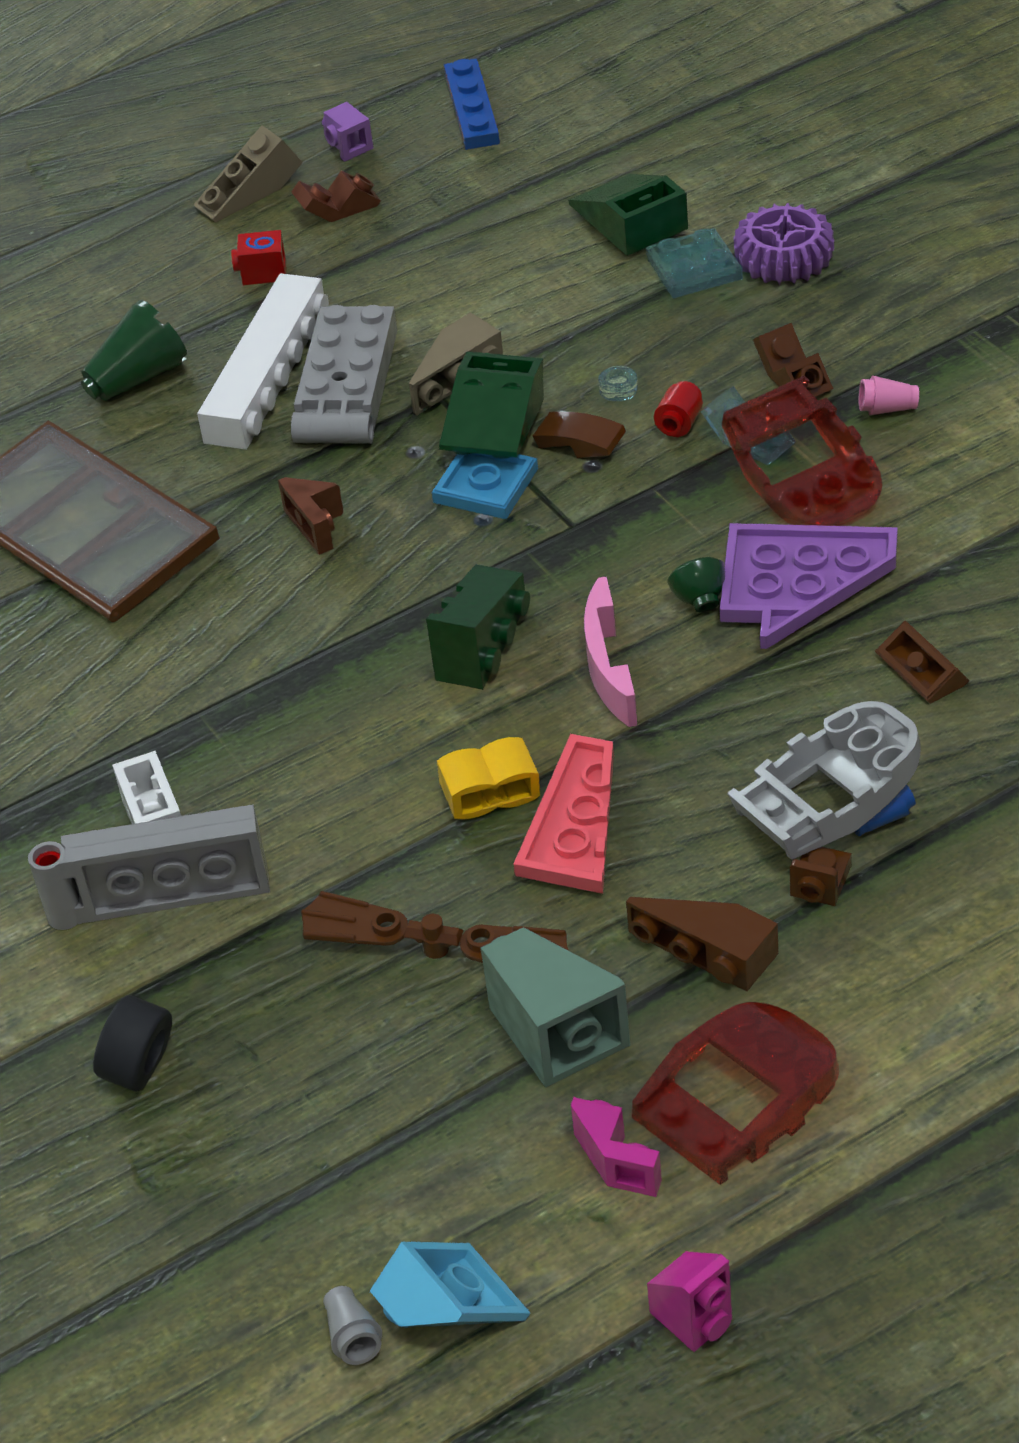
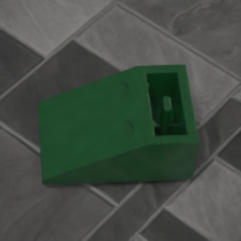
(635, 210)
(493, 404)

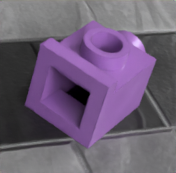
(347, 130)

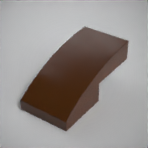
(584, 432)

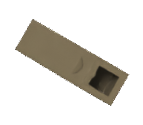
(252, 174)
(438, 369)

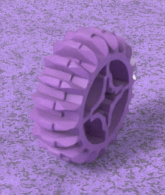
(783, 243)

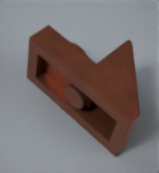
(312, 509)

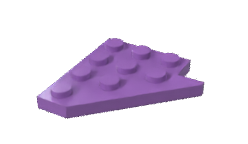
(799, 572)

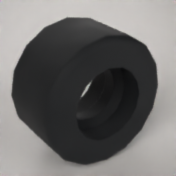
(132, 1043)

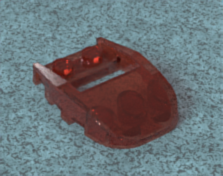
(819, 495)
(770, 1046)

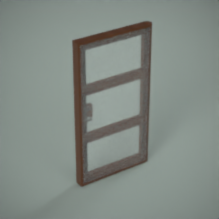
(93, 522)

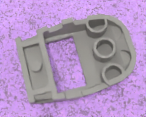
(862, 748)

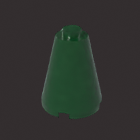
(133, 353)

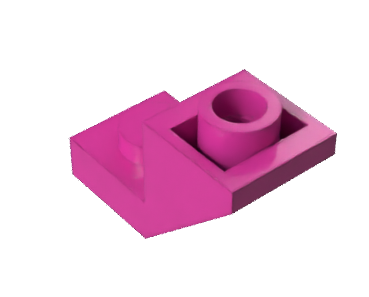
(621, 1165)

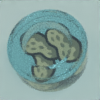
(618, 383)

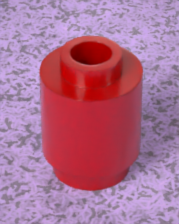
(678, 409)

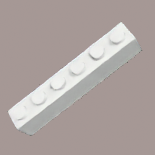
(262, 362)

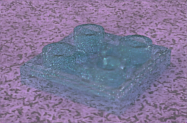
(694, 262)

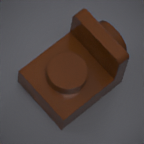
(820, 875)

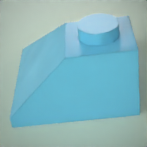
(444, 1287)

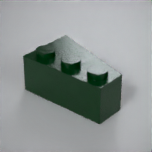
(476, 625)

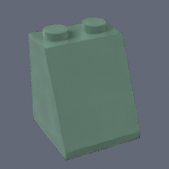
(554, 1004)

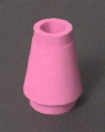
(886, 395)

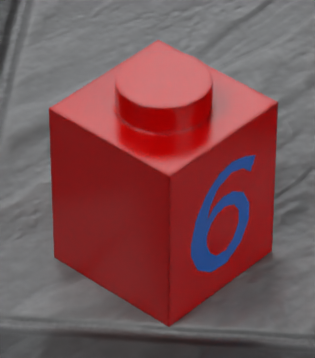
(259, 257)

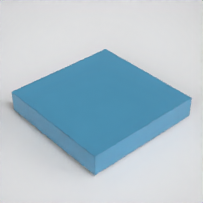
(485, 483)

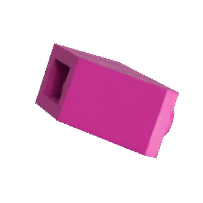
(693, 1297)

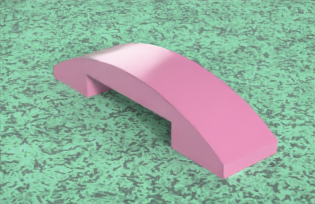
(615, 682)

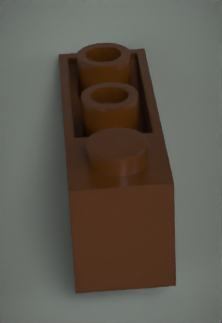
(714, 936)

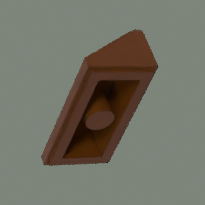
(920, 664)

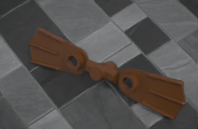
(358, 922)

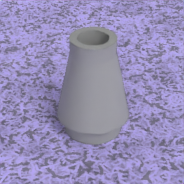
(352, 1329)

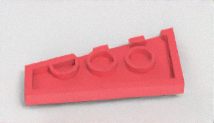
(571, 824)

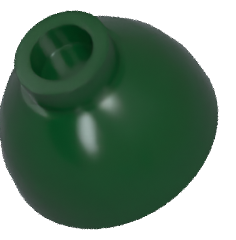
(698, 582)

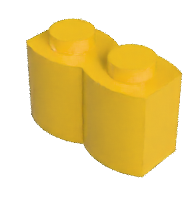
(488, 778)

